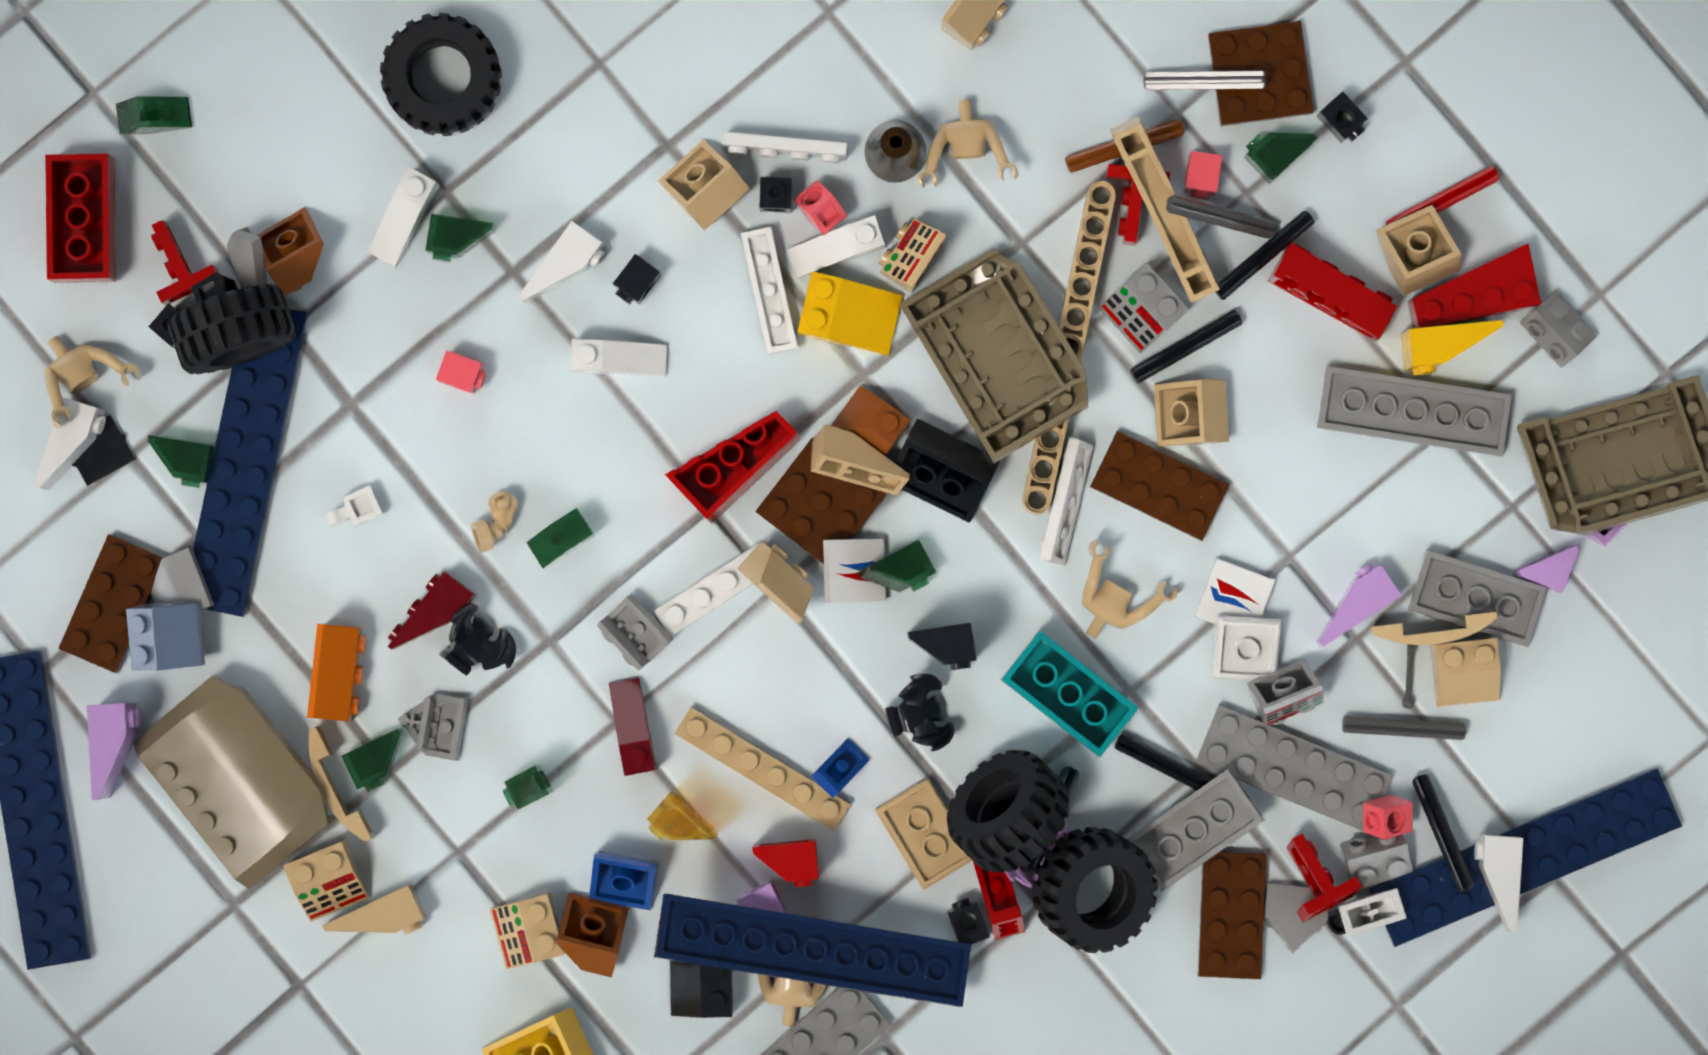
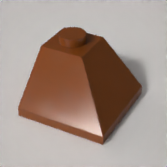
(291, 251)
(872, 420)
(592, 933)

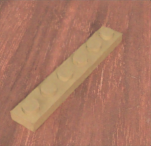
(762, 768)

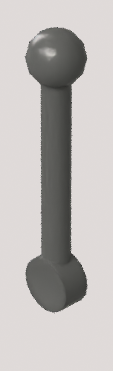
(1408, 702)

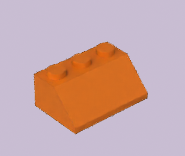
(336, 672)

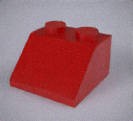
(791, 860)

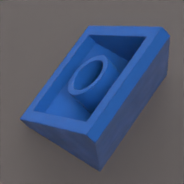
(623, 880)

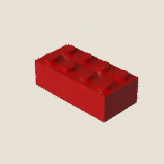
(80, 218)

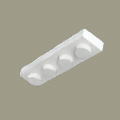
(771, 145)
(769, 290)
(1066, 501)
(704, 596)

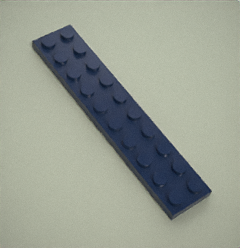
(244, 472)
(38, 819)
(1551, 849)
(812, 950)

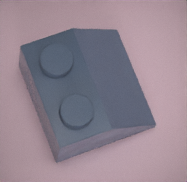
(165, 636)

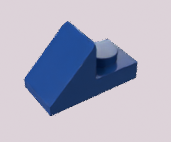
(840, 768)

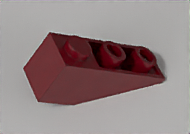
(433, 612)

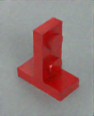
(1131, 198)
(176, 265)
(1319, 880)
(1000, 903)

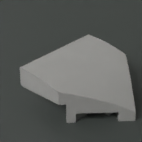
(247, 257)
(181, 581)
(437, 725)
(1281, 914)

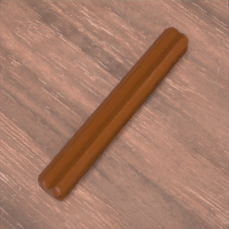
(1110, 151)

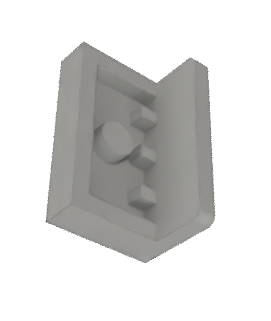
(1558, 329)
(634, 632)
(1376, 859)

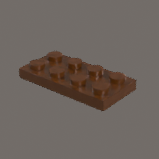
(1159, 486)
(117, 582)
(1232, 916)

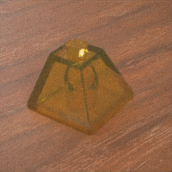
(679, 821)

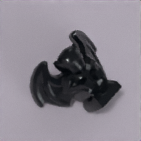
(471, 642)
(918, 714)

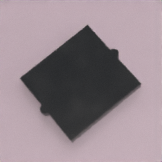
(105, 454)

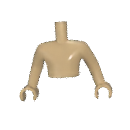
(966, 141)
(77, 373)
(1111, 601)
(790, 995)

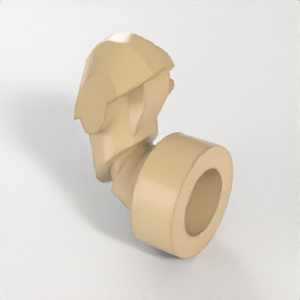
(502, 511)

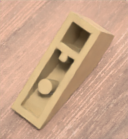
(853, 460)
(386, 915)

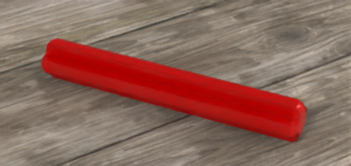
(1454, 193)

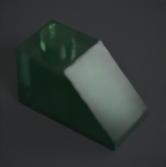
(153, 114)
(1276, 152)
(455, 236)
(184, 459)
(560, 538)
(901, 569)
(373, 760)
(527, 787)

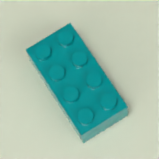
(1069, 693)

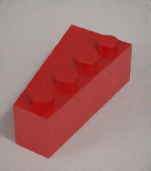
(1486, 291)
(1332, 292)
(734, 465)

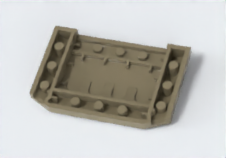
(999, 352)
(1621, 458)
(235, 779)

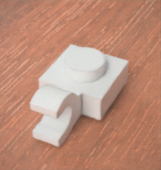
(358, 507)

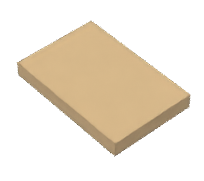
(921, 833)

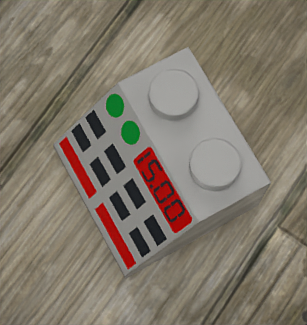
(1143, 308)
(1286, 693)

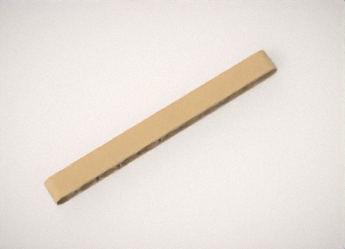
(1077, 334)

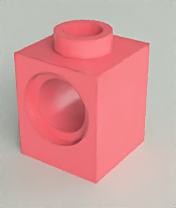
(1202, 174)
(820, 207)
(461, 372)
(1387, 817)

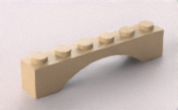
(1155, 189)

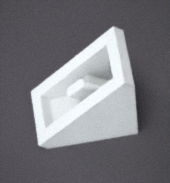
(1371, 912)

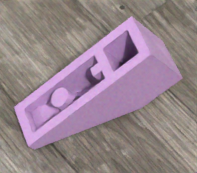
(1361, 600)

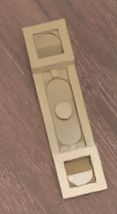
(1397, 633)
(319, 750)

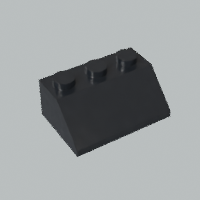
(945, 470)
(947, 644)
(700, 991)

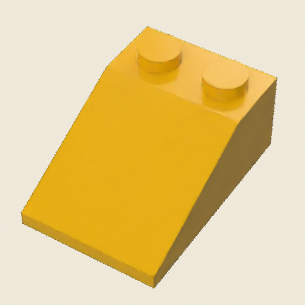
(849, 314)
(1432, 346)
(552, 1036)

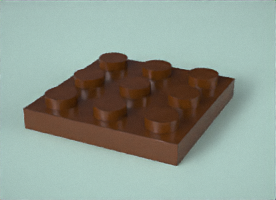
(1269, 48)
(816, 506)

